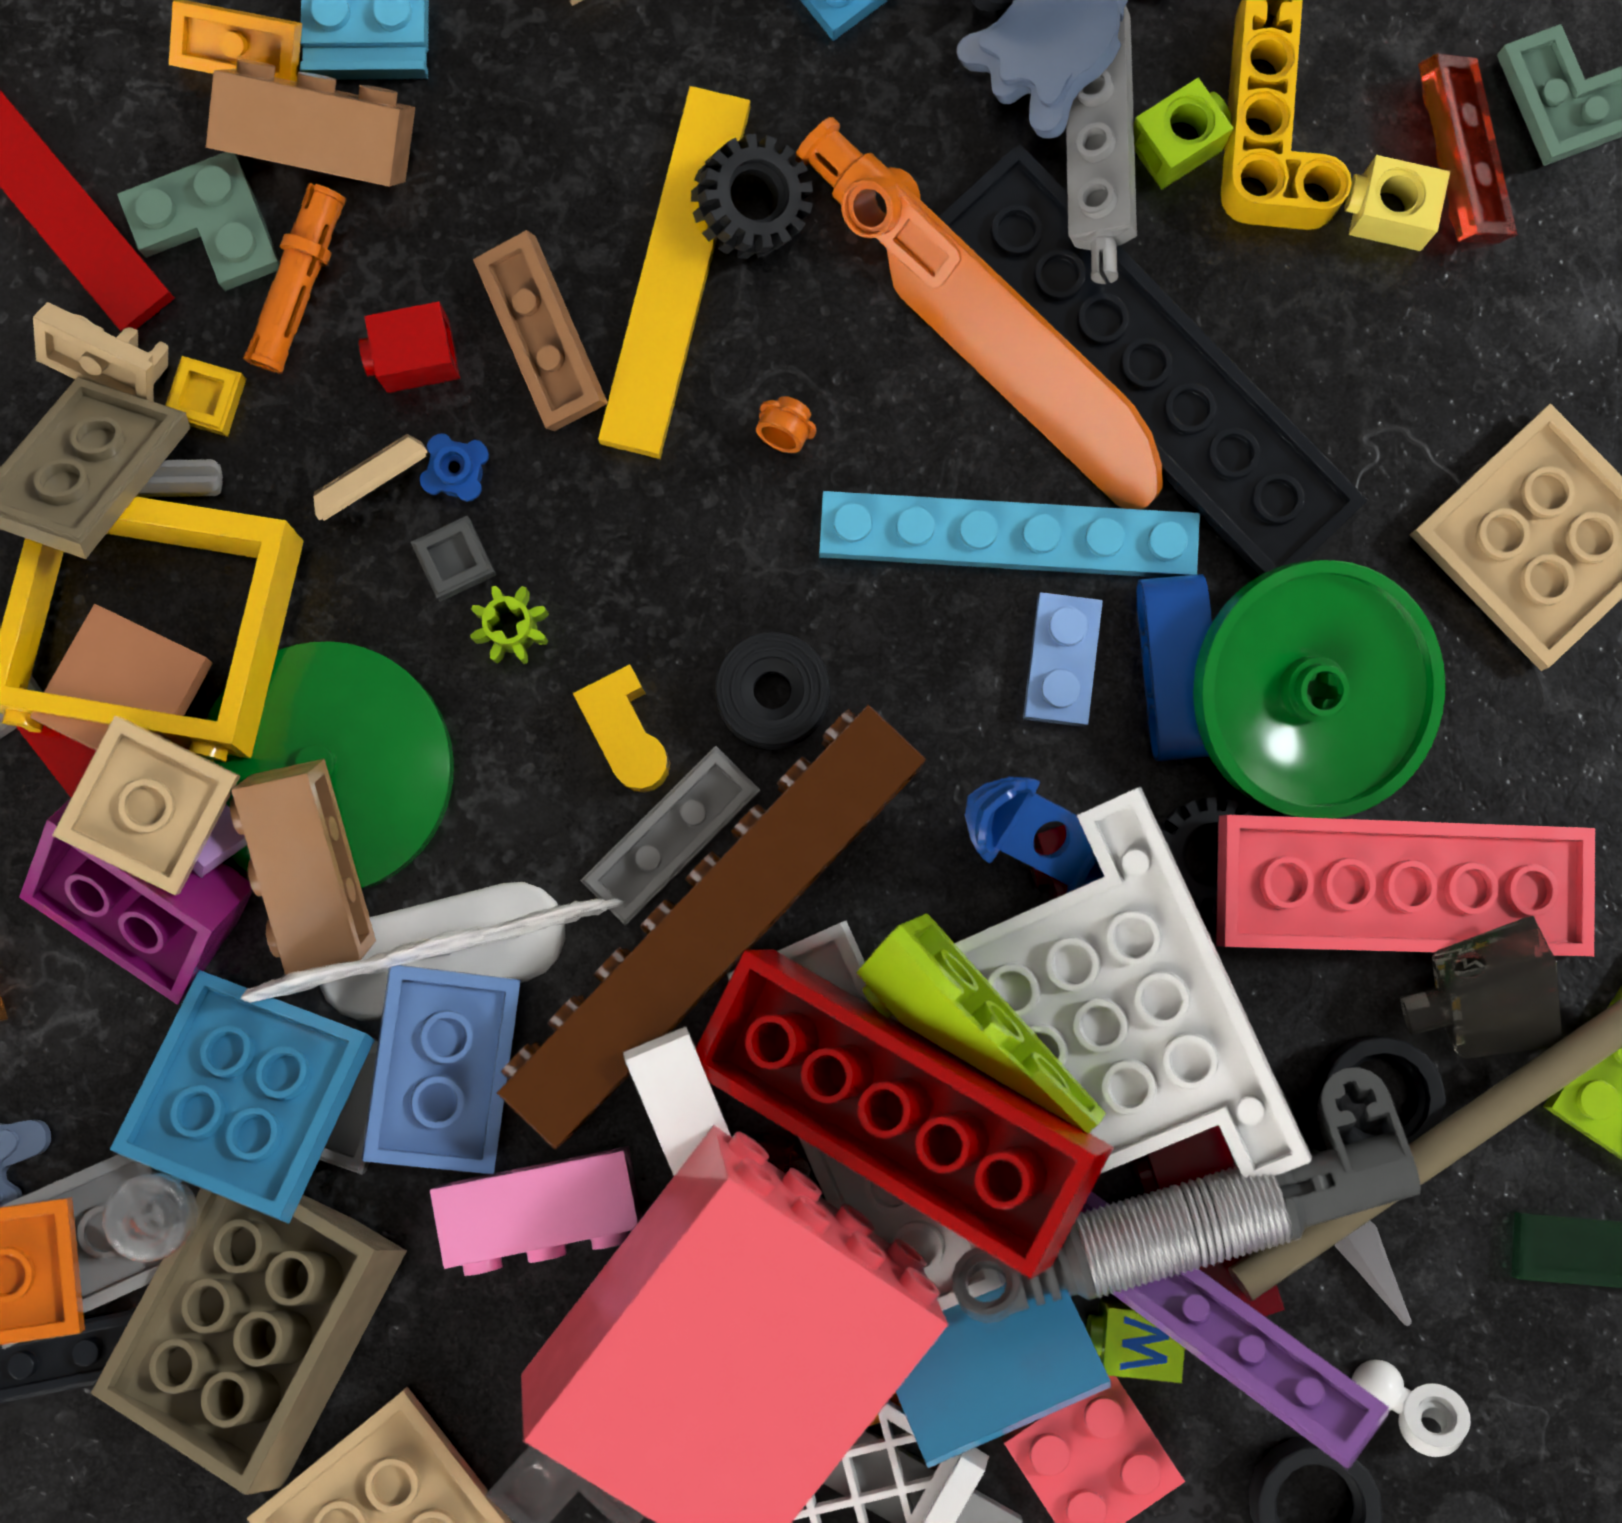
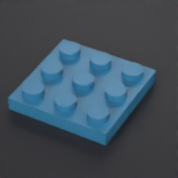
(243, 1096)

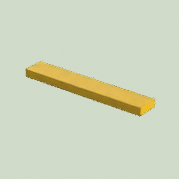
(669, 283)

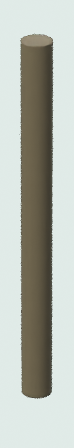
(1450, 1142)

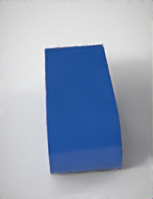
(1172, 627)

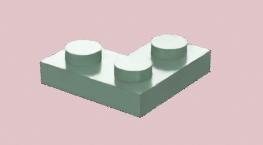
(1555, 99)
(209, 203)

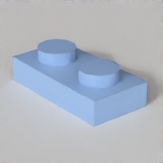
(1062, 659)

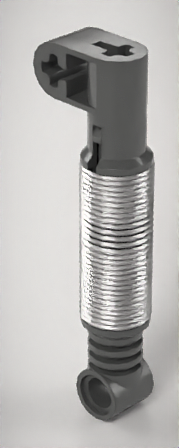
(1219, 1214)

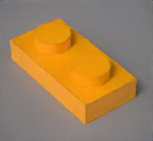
(215, 37)

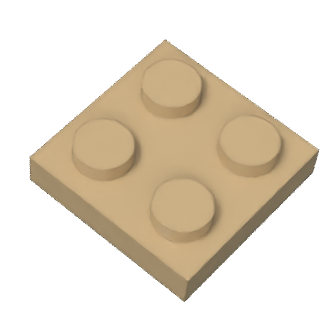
(146, 805)

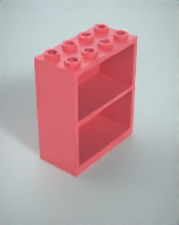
(730, 1345)

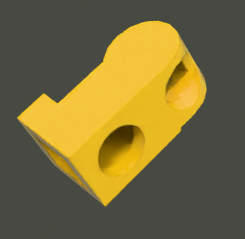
(632, 754)

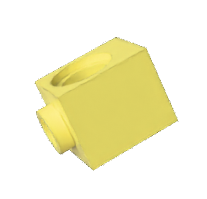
(1416, 185)

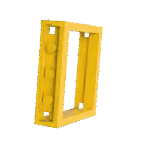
(235, 732)

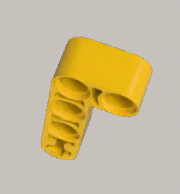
(1273, 101)

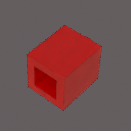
(409, 347)

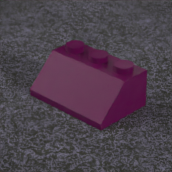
(131, 920)

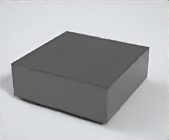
(453, 558)

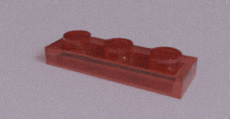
(1467, 149)

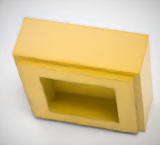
(206, 395)

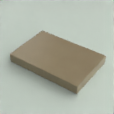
(85, 465)

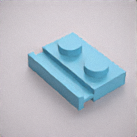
(365, 38)

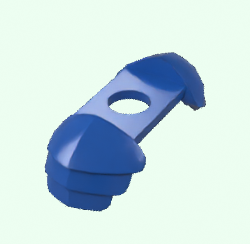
(1006, 818)

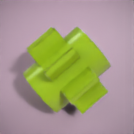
(492, 621)

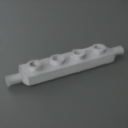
(1103, 163)

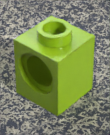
(1164, 152)

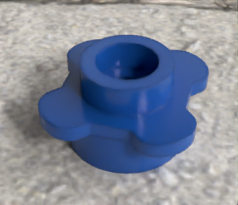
(463, 483)

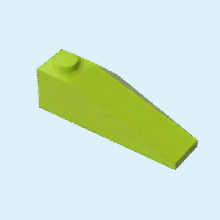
(947, 1000)

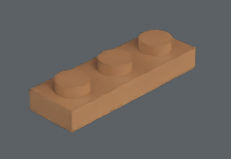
(540, 331)

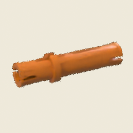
(299, 266)

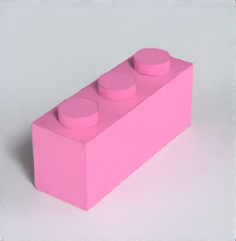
(536, 1210)

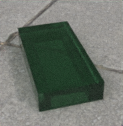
(1567, 1249)

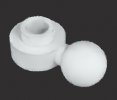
(1424, 1401)

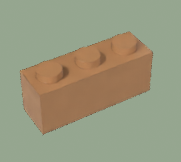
(310, 123)
(302, 866)

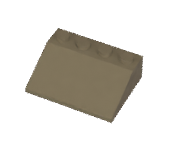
(248, 1335)

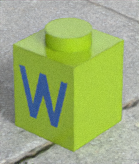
(1133, 1345)

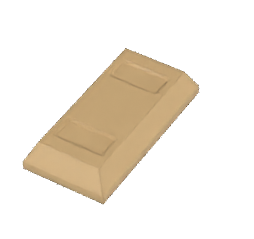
(367, 476)

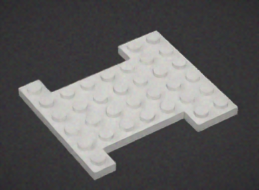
(1128, 1004)

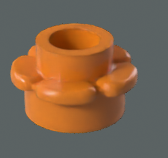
(785, 424)

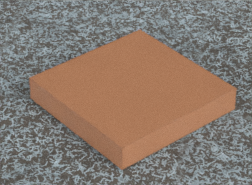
(125, 667)

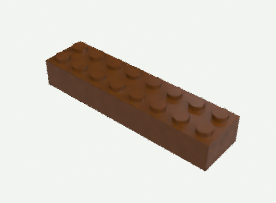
(708, 931)

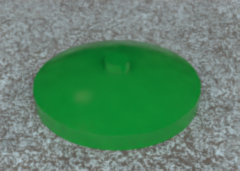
(1319, 689)
(379, 742)

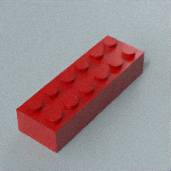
(900, 1110)

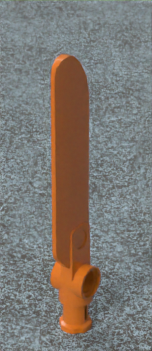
(991, 323)

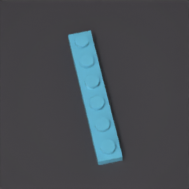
(1009, 535)

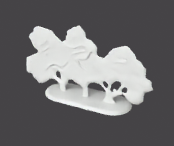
(487, 931)

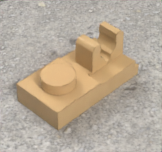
(85, 351)

